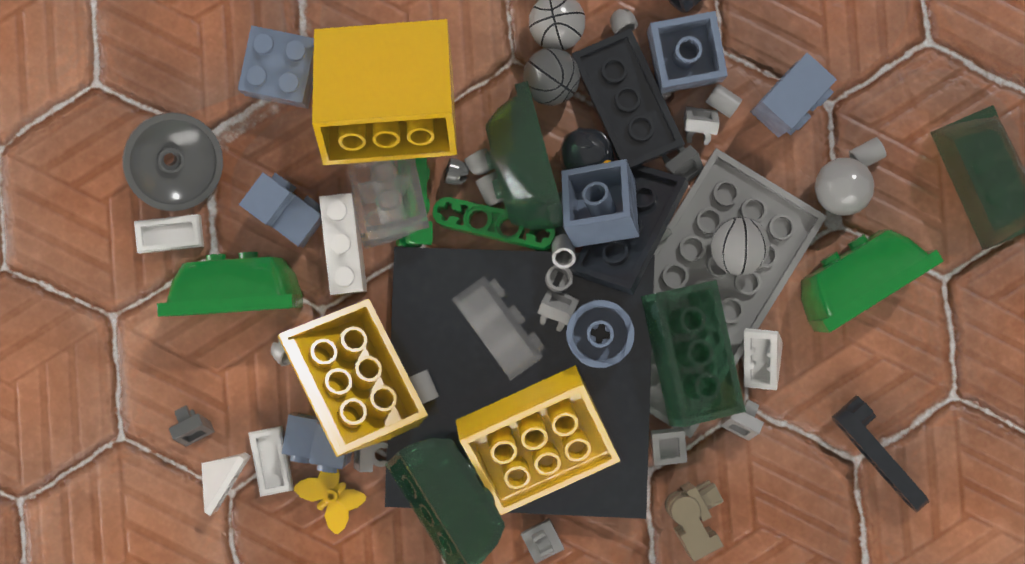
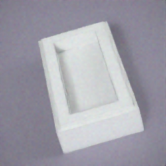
(169, 233)
(270, 464)

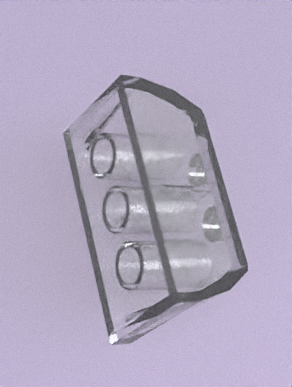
(387, 200)

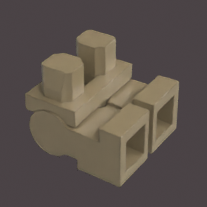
(688, 510)

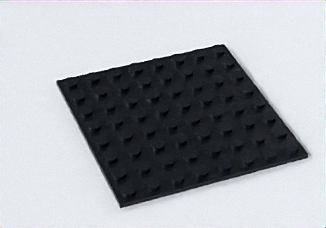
(437, 337)

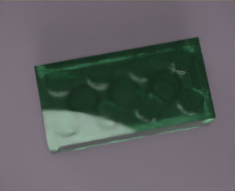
(693, 354)

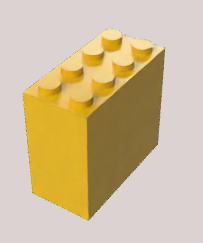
(383, 92)

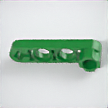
(493, 226)

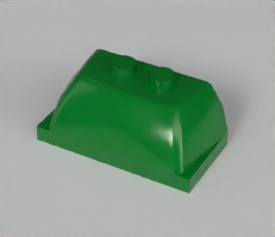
(862, 277)
(232, 286)

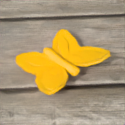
(333, 495)

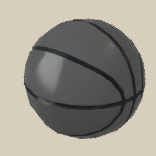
(551, 76)

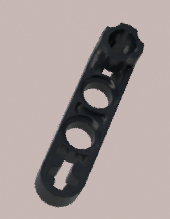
(853, 421)

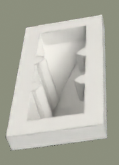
(762, 358)
(219, 478)

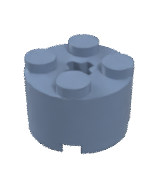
(611, 349)

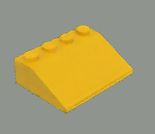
(353, 378)
(537, 440)

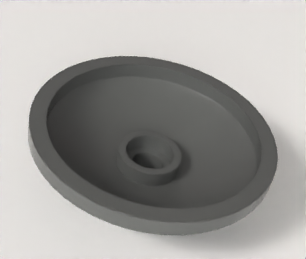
(190, 175)

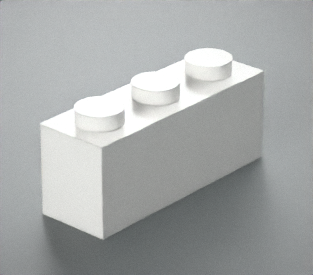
(342, 244)

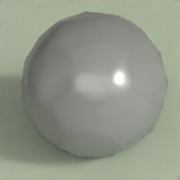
(844, 186)

